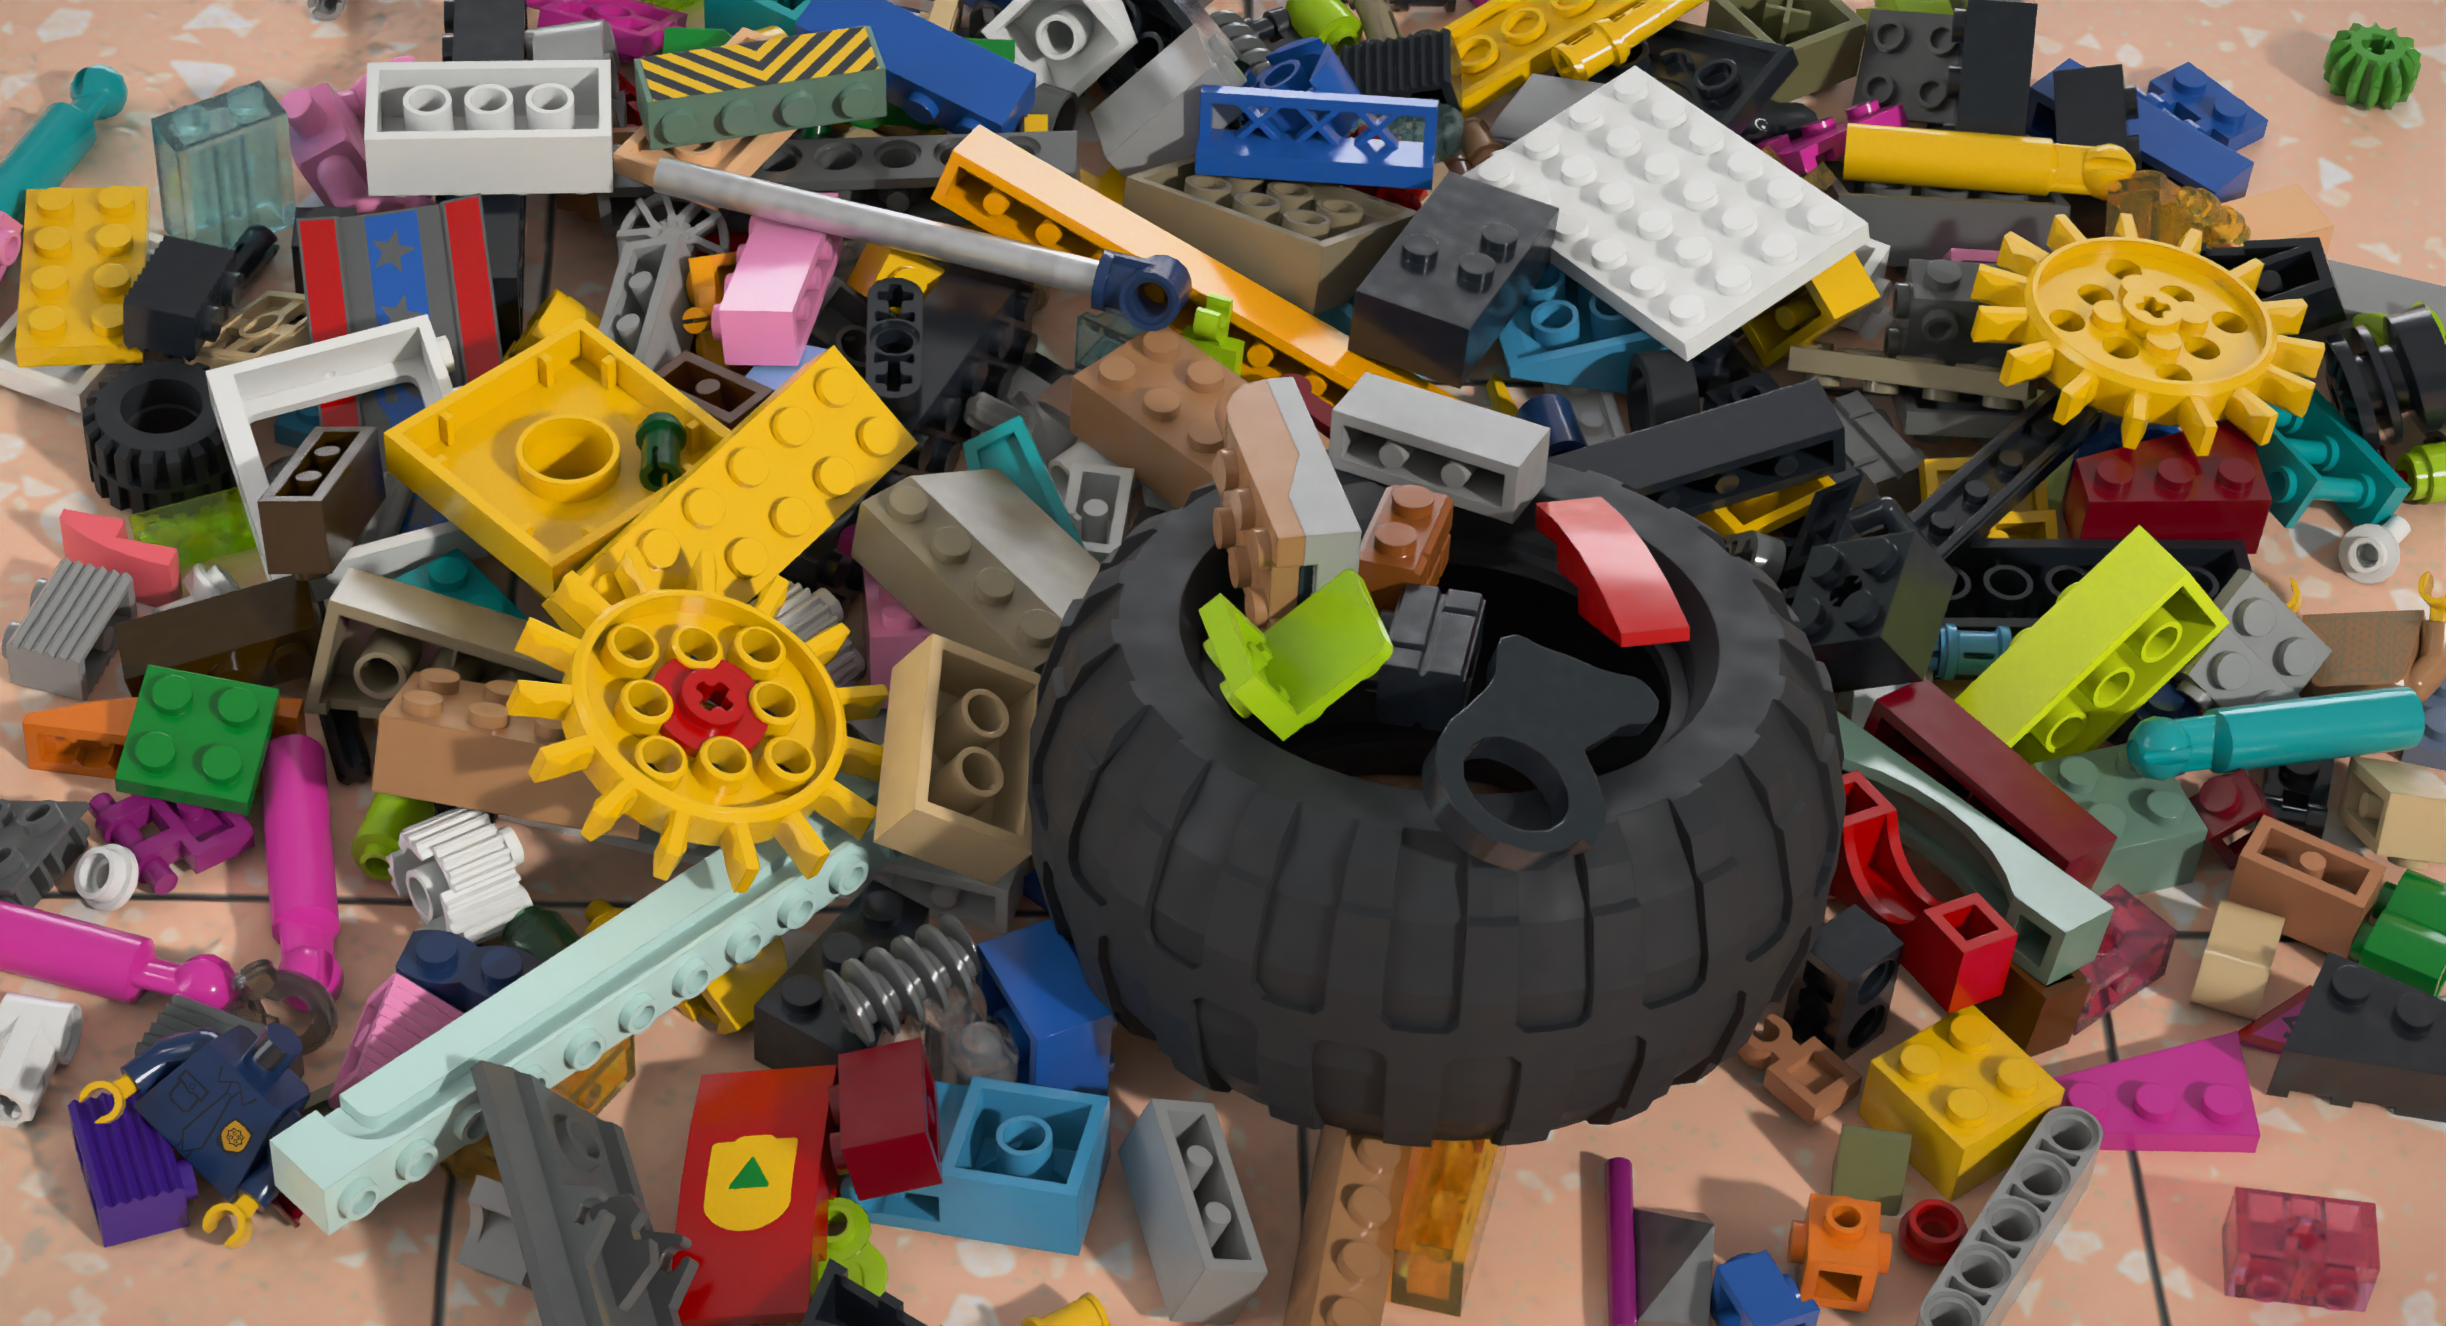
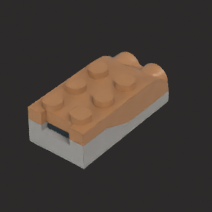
(1279, 501)

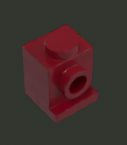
(2225, 807)

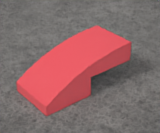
(105, 544)

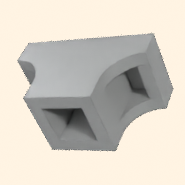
(491, 1238)

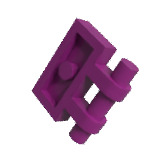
(187, 832)

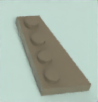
(1887, 374)

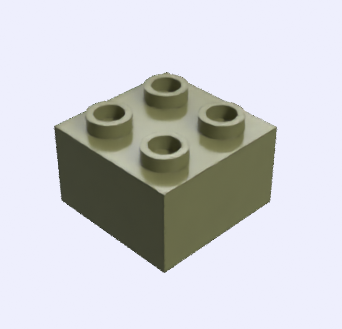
(1822, 33)

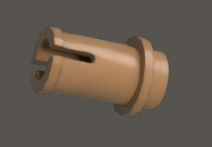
(1477, 141)

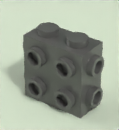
(1938, 315)

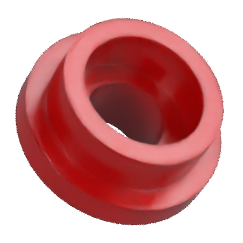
(1932, 1232)

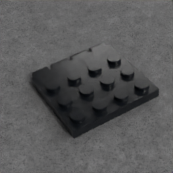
(1712, 69)

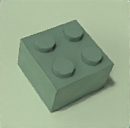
(2152, 818)

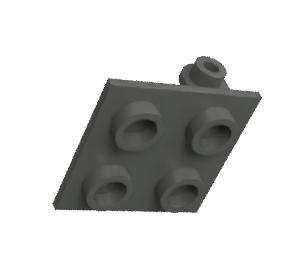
(1908, 64)
(38, 846)

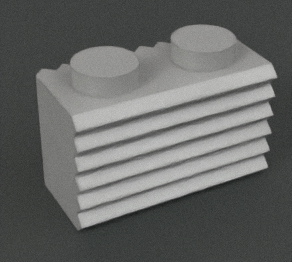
(69, 629)

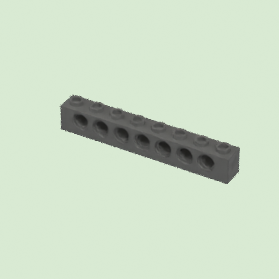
(872, 171)

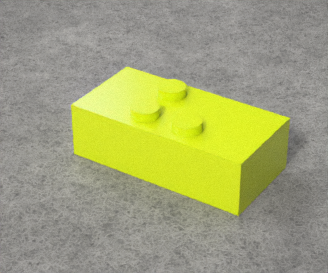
(2095, 653)

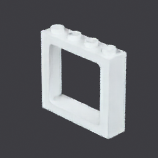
(324, 374)

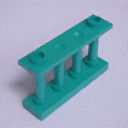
(2326, 462)

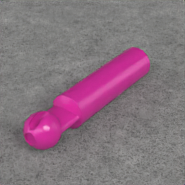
(301, 861)
(103, 959)

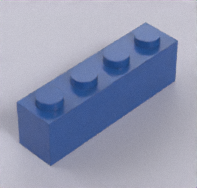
(931, 69)
(2165, 142)

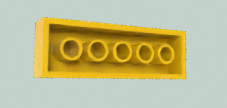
(761, 488)

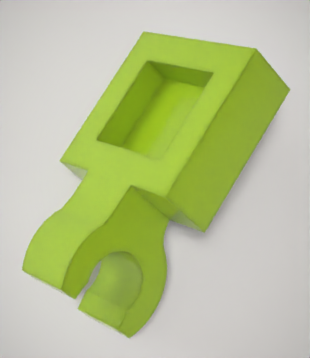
(1211, 332)

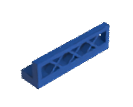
(1316, 157)

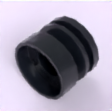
(2390, 378)

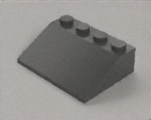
(1933, 220)

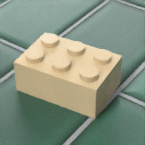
(957, 760)

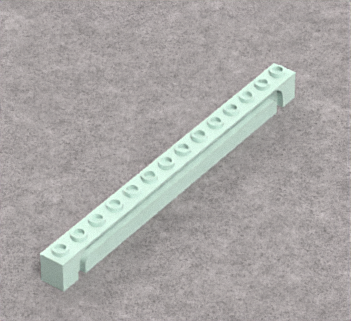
(559, 1019)

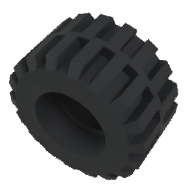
(155, 436)

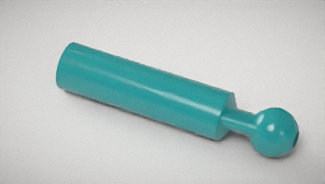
(60, 137)
(2278, 733)

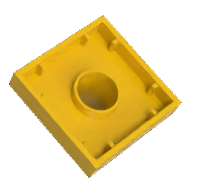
(545, 452)

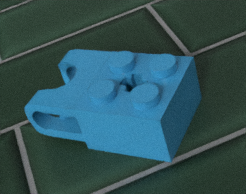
(1014, 1167)

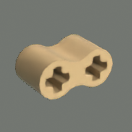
(2237, 959)

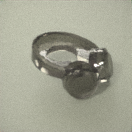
(263, 981)

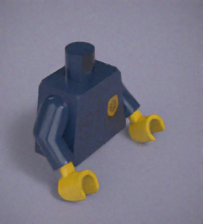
(218, 1108)

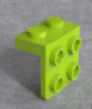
(1302, 659)

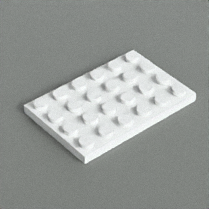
(1672, 212)

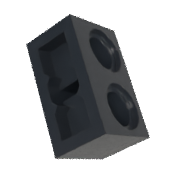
(1845, 983)

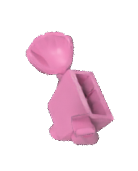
(330, 146)

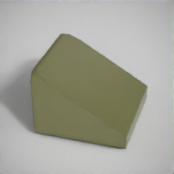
(1871, 1166)

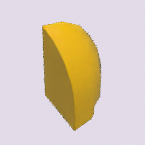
(732, 996)

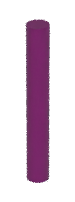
(1620, 1242)

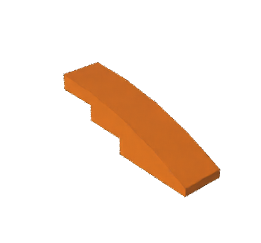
(92, 735)

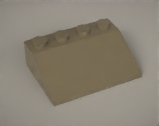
(1288, 236)
(974, 561)

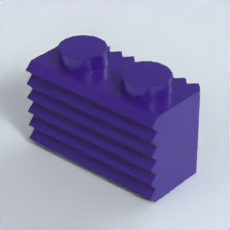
(130, 1172)

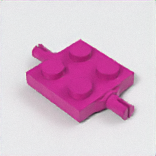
(634, 23)

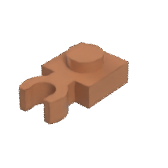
(1802, 1076)

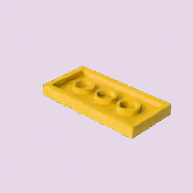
(1514, 39)
(75, 270)

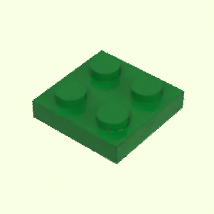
(197, 740)

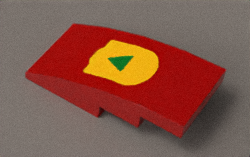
(757, 1195)

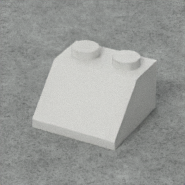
(1065, 39)

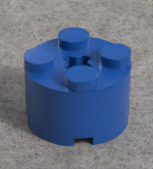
(1304, 67)

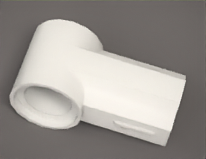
(33, 1040)

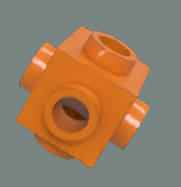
(1839, 1251)

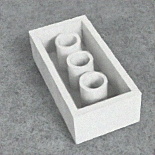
(489, 127)

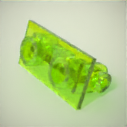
(197, 527)

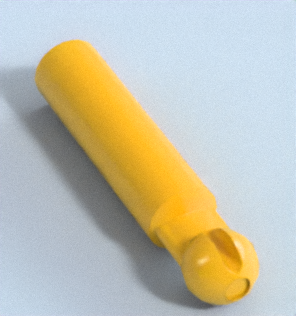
(1981, 161)

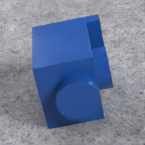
(1756, 1293)

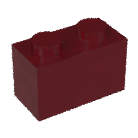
(886, 1120)

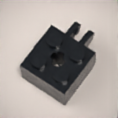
(1873, 608)

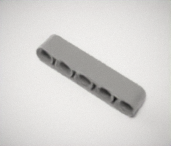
(2017, 1223)

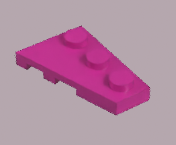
(1826, 139)
(2171, 1099)

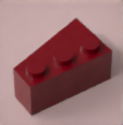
(2171, 491)

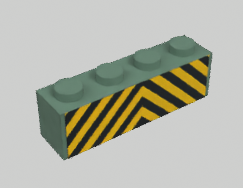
(760, 87)

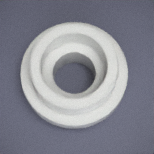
(107, 876)

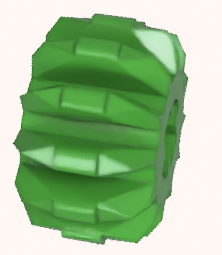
(2372, 66)

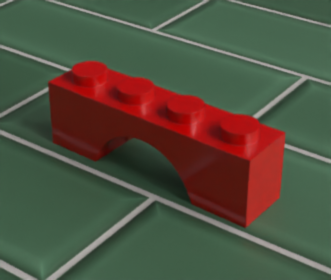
(1950, 948)

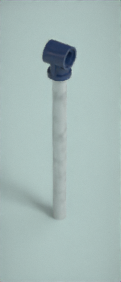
(1112, 281)

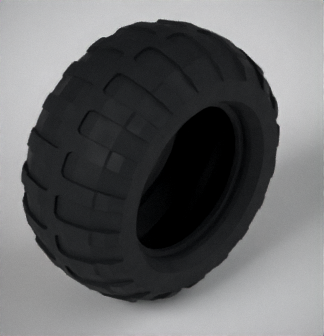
(1339, 942)

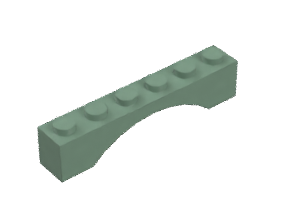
(2053, 913)

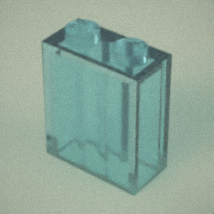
(225, 166)

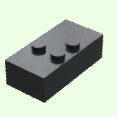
(1453, 279)

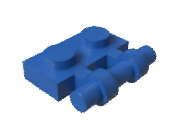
(2205, 106)

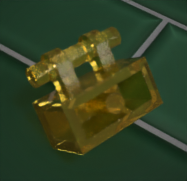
(2167, 211)

